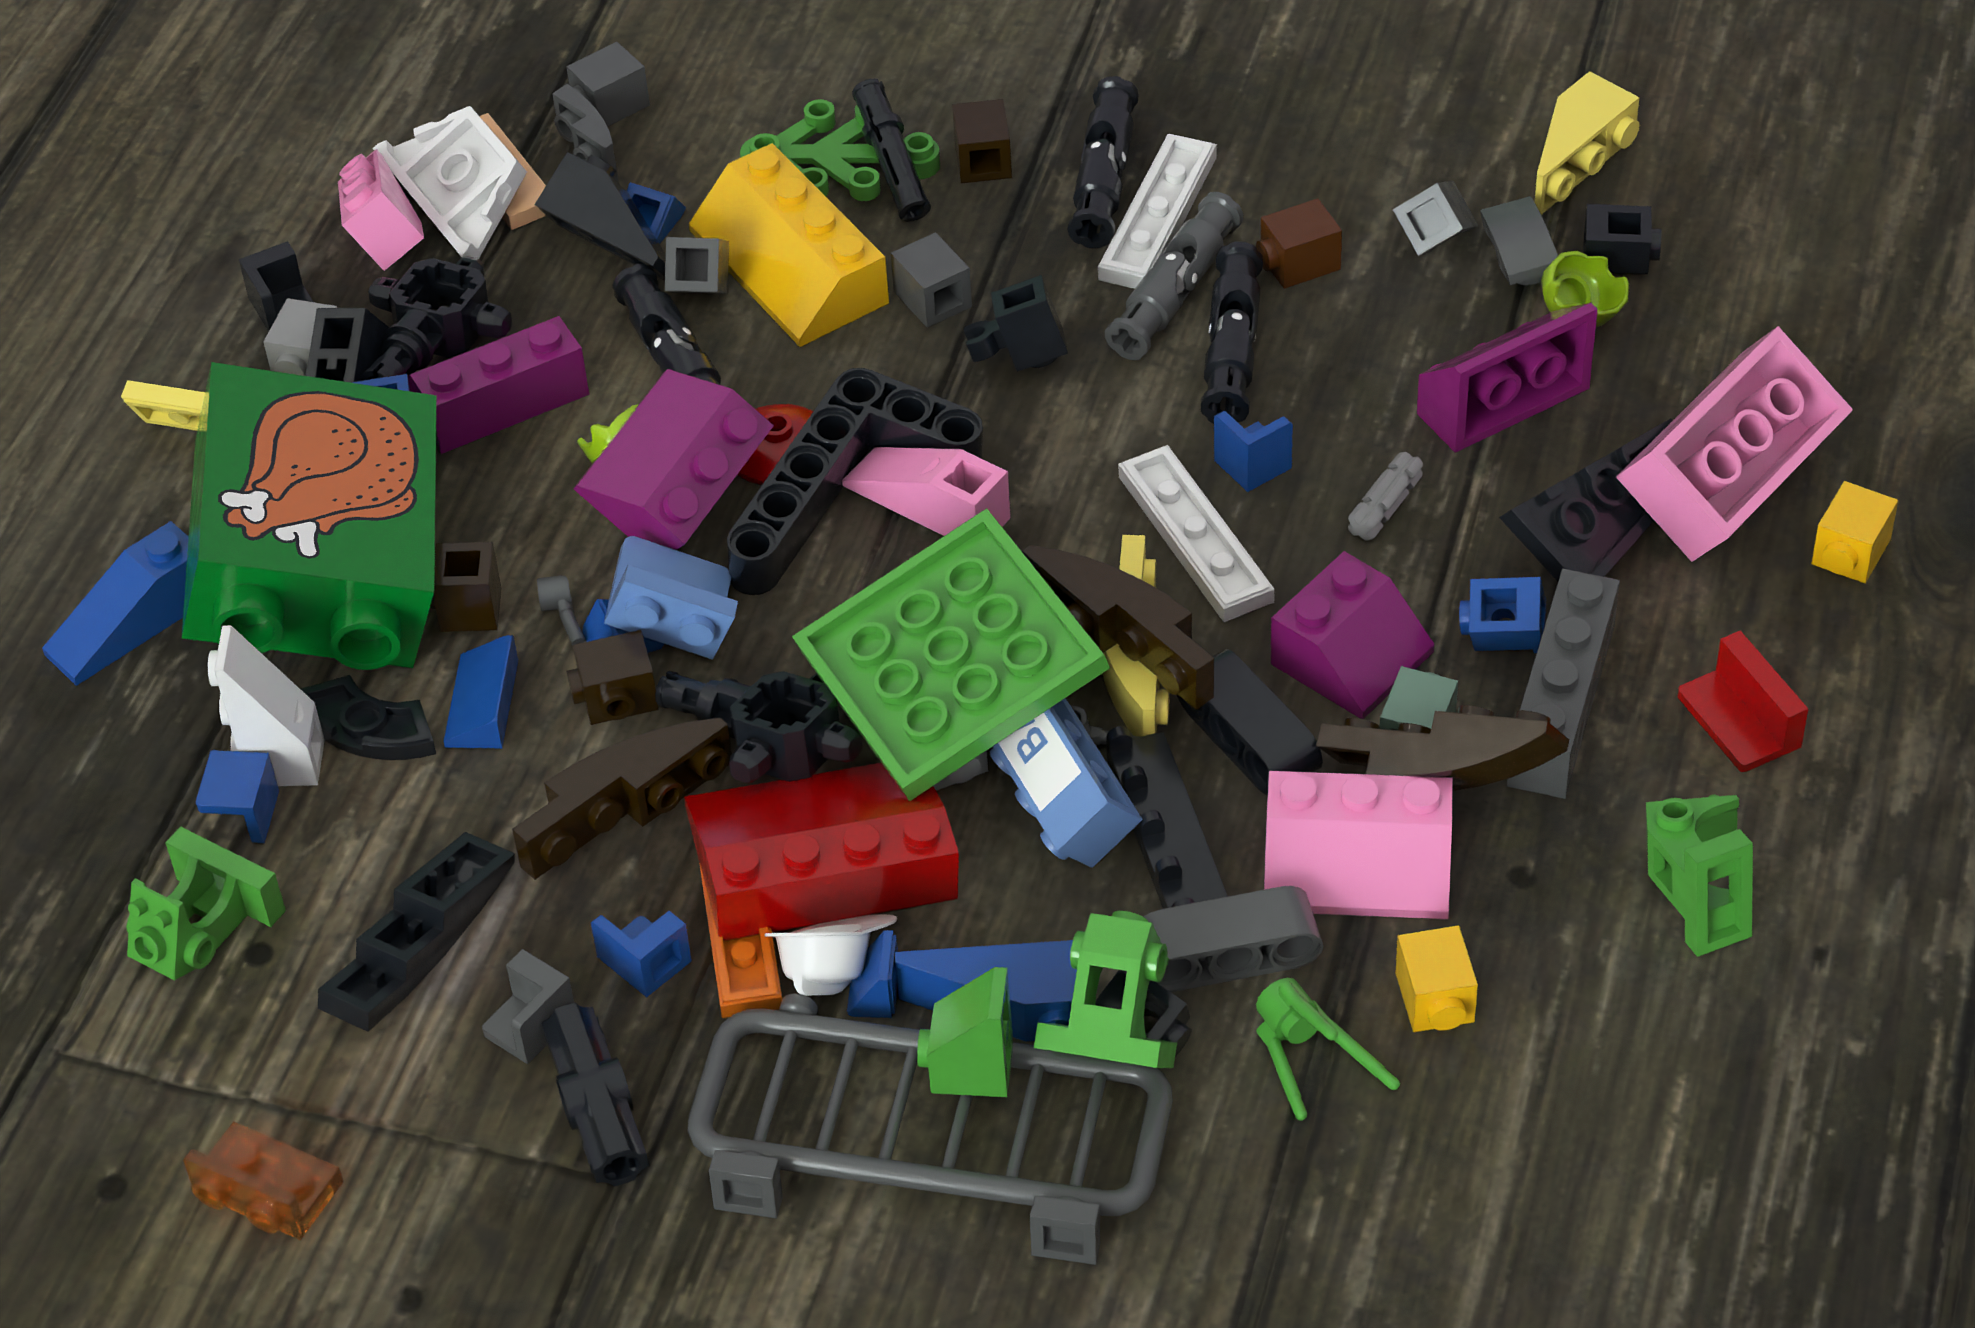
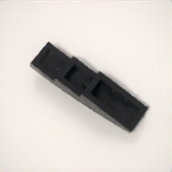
(410, 940)

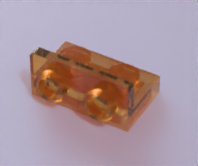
(263, 1181)

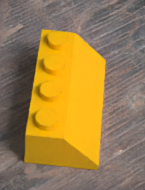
(792, 246)

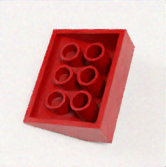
(820, 850)

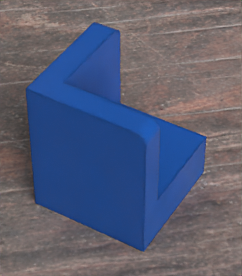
(1252, 453)
(240, 786)
(643, 951)

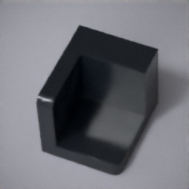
(271, 279)

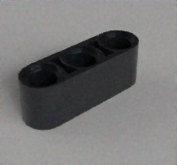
(1253, 724)

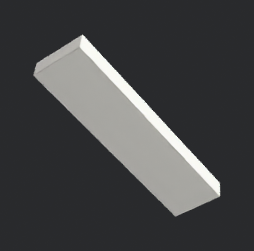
(1157, 209)
(1196, 533)

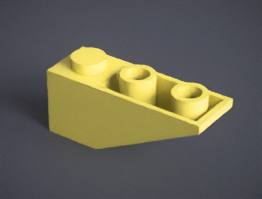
(1586, 129)

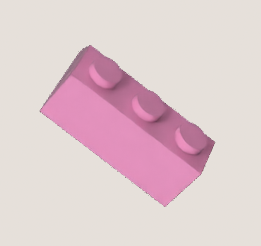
(1361, 842)

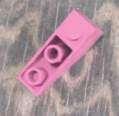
(377, 209)
(932, 485)

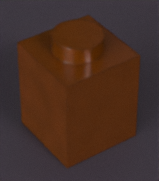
(1300, 243)

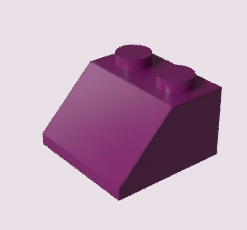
(1348, 635)

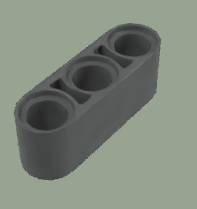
(1237, 937)

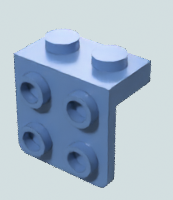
(671, 597)

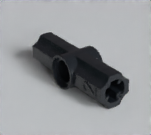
(595, 1094)

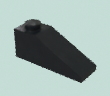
(598, 209)
(344, 343)

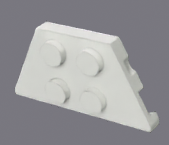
(457, 177)

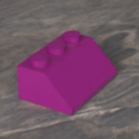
(1509, 377)
(503, 383)
(673, 458)

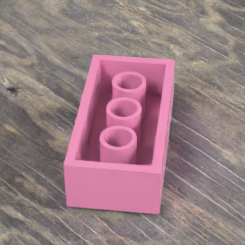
(1734, 444)

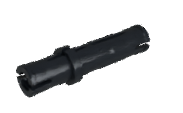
(884, 132)

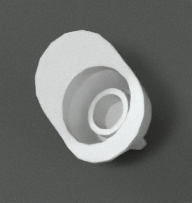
(828, 954)

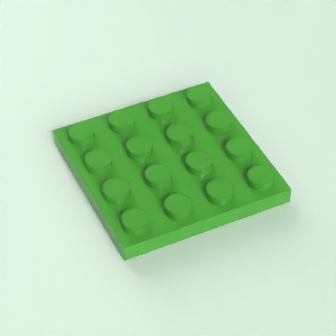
(950, 653)

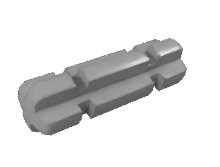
(1385, 496)

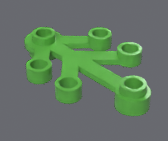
(836, 151)

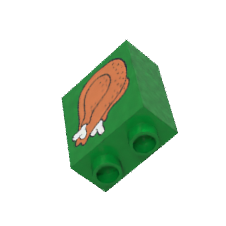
(312, 517)

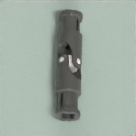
(1174, 276)

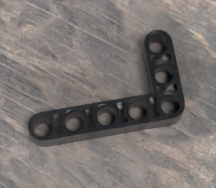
(854, 415)

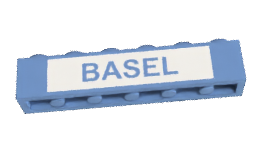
(1067, 785)

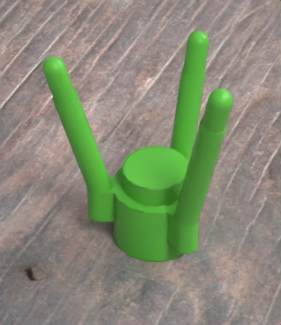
(1296, 1018)

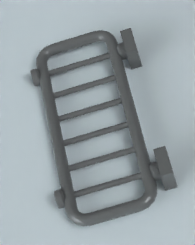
(1062, 1216)

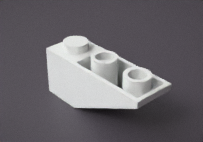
(266, 710)

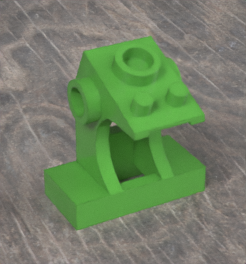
(1686, 850)
(212, 885)
(1113, 1034)

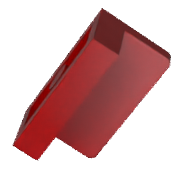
(1746, 706)

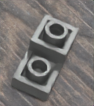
(582, 124)
(1519, 240)

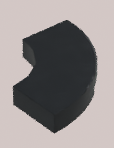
(370, 725)

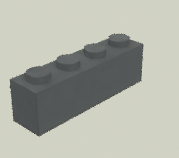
(1569, 671)

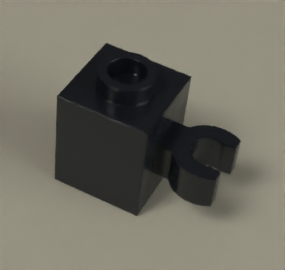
(1023, 324)

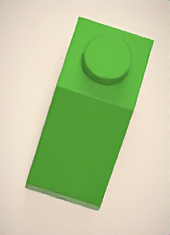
(970, 1039)

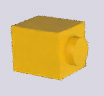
(1854, 532)
(1436, 979)

